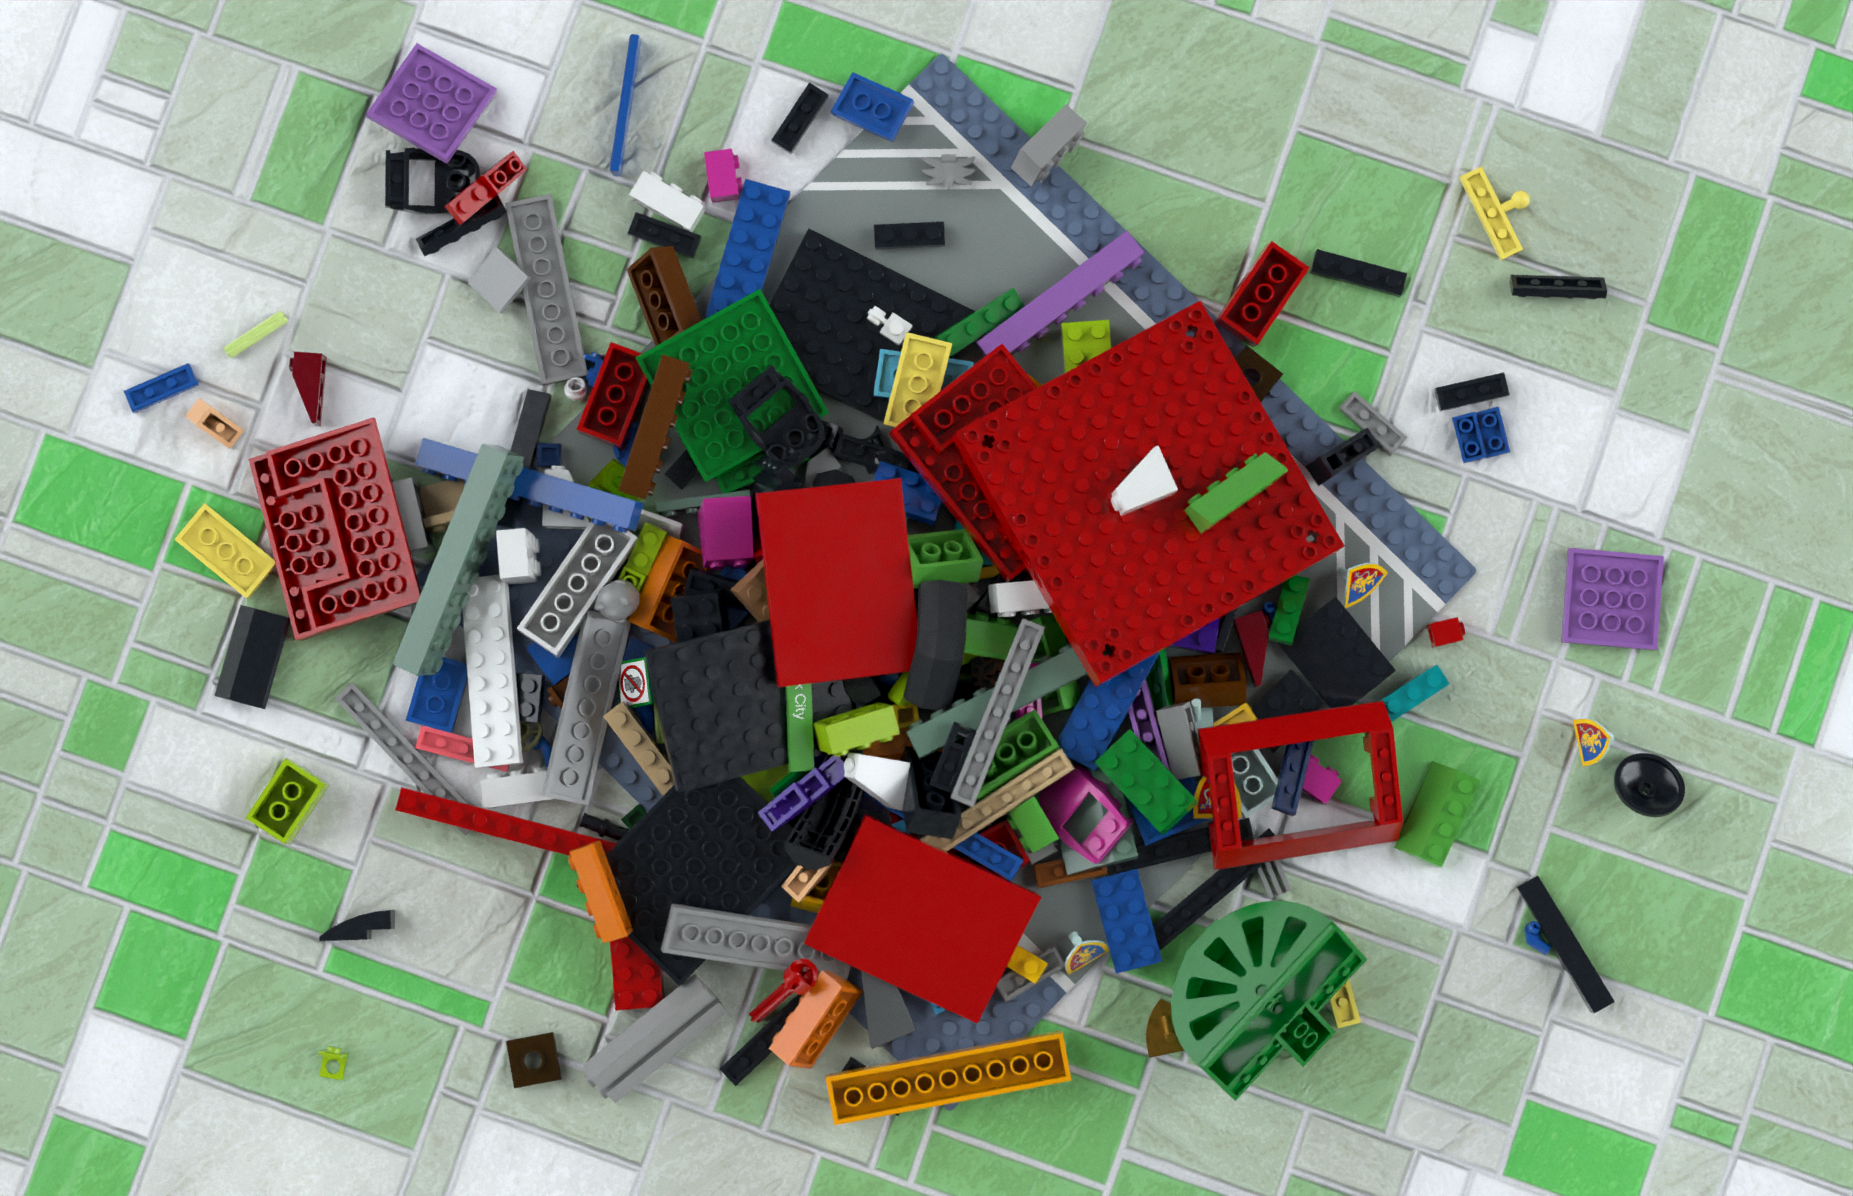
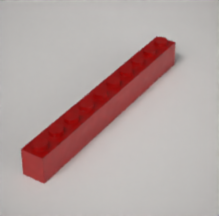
(493, 823)

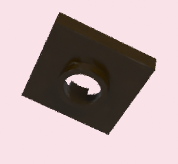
(1268, 373)
(543, 1045)

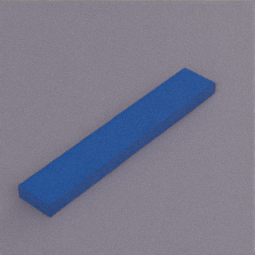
(625, 105)

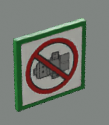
(635, 683)

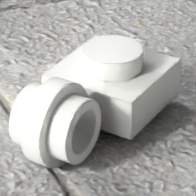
(893, 329)

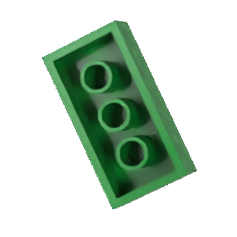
(1146, 782)

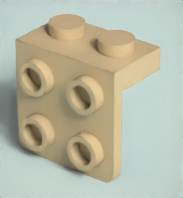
(440, 503)

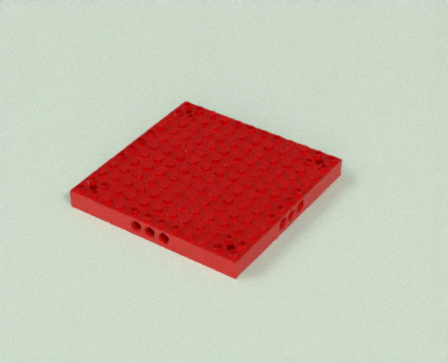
(1148, 573)

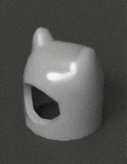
(617, 600)

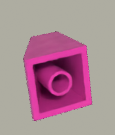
(726, 532)

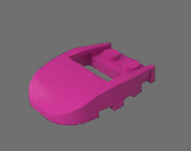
(1064, 797)

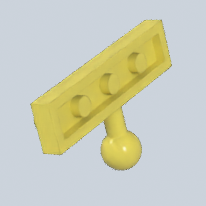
(1493, 213)
(1344, 1007)

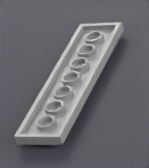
(548, 291)
(585, 703)
(742, 940)

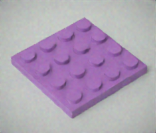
(431, 103)
(1612, 599)

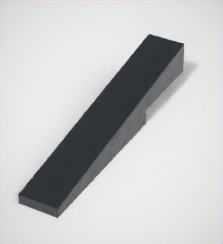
(1565, 945)

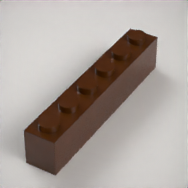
(654, 427)

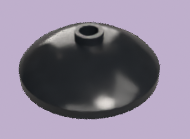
(1653, 776)

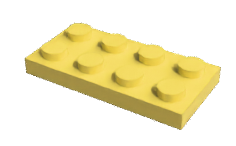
(917, 376)
(226, 551)

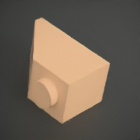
(214, 423)
(804, 880)

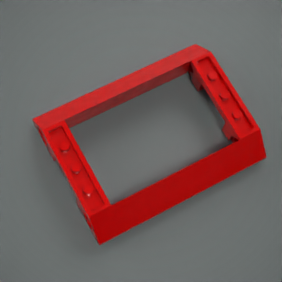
(1216, 759)

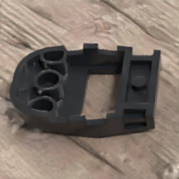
(449, 179)
(794, 434)

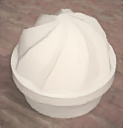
(575, 389)

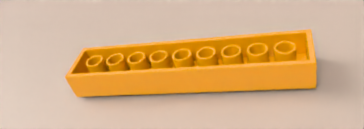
(948, 1077)

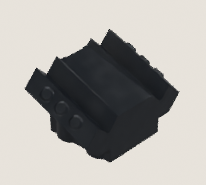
(773, 477)

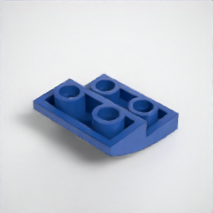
(1481, 435)

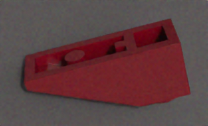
(309, 375)
(1253, 639)

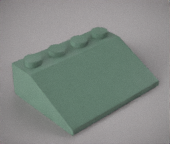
(1083, 823)

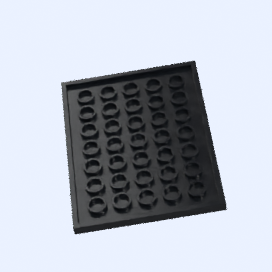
(825, 316)
(725, 706)
(701, 853)

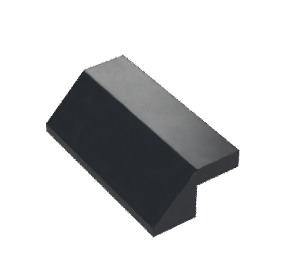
(252, 657)

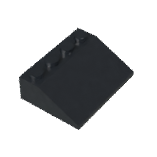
(1337, 656)

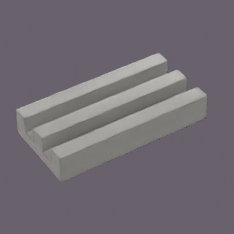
(1279, 891)

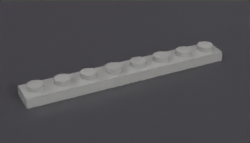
(997, 712)
(397, 745)

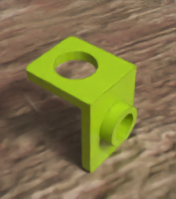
(333, 1053)

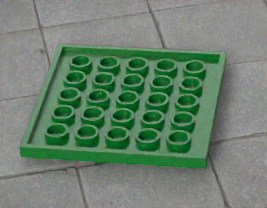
(724, 358)

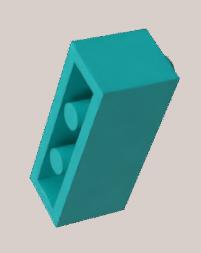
(1414, 692)

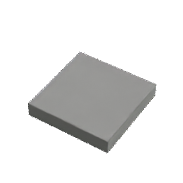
(499, 280)

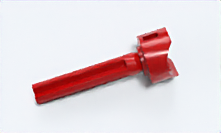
(795, 982)

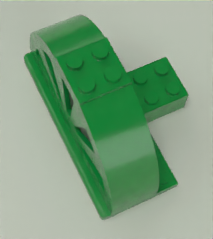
(1258, 990)

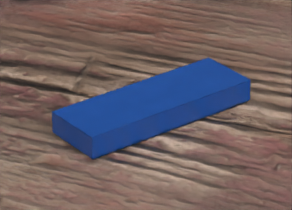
(161, 388)

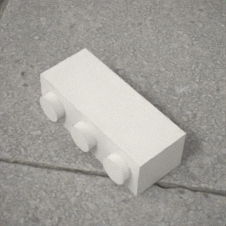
(667, 201)
(513, 789)

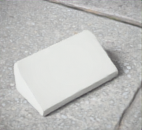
(673, 527)

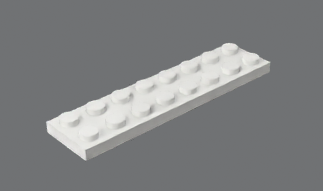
(492, 674)

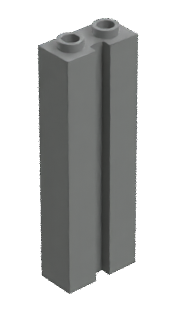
(653, 1039)

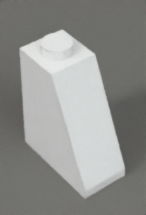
(1145, 484)
(557, 520)
(879, 777)

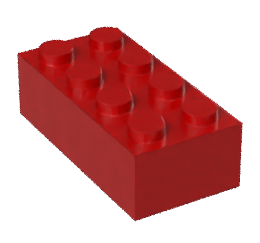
(1262, 294)
(614, 398)
(636, 977)

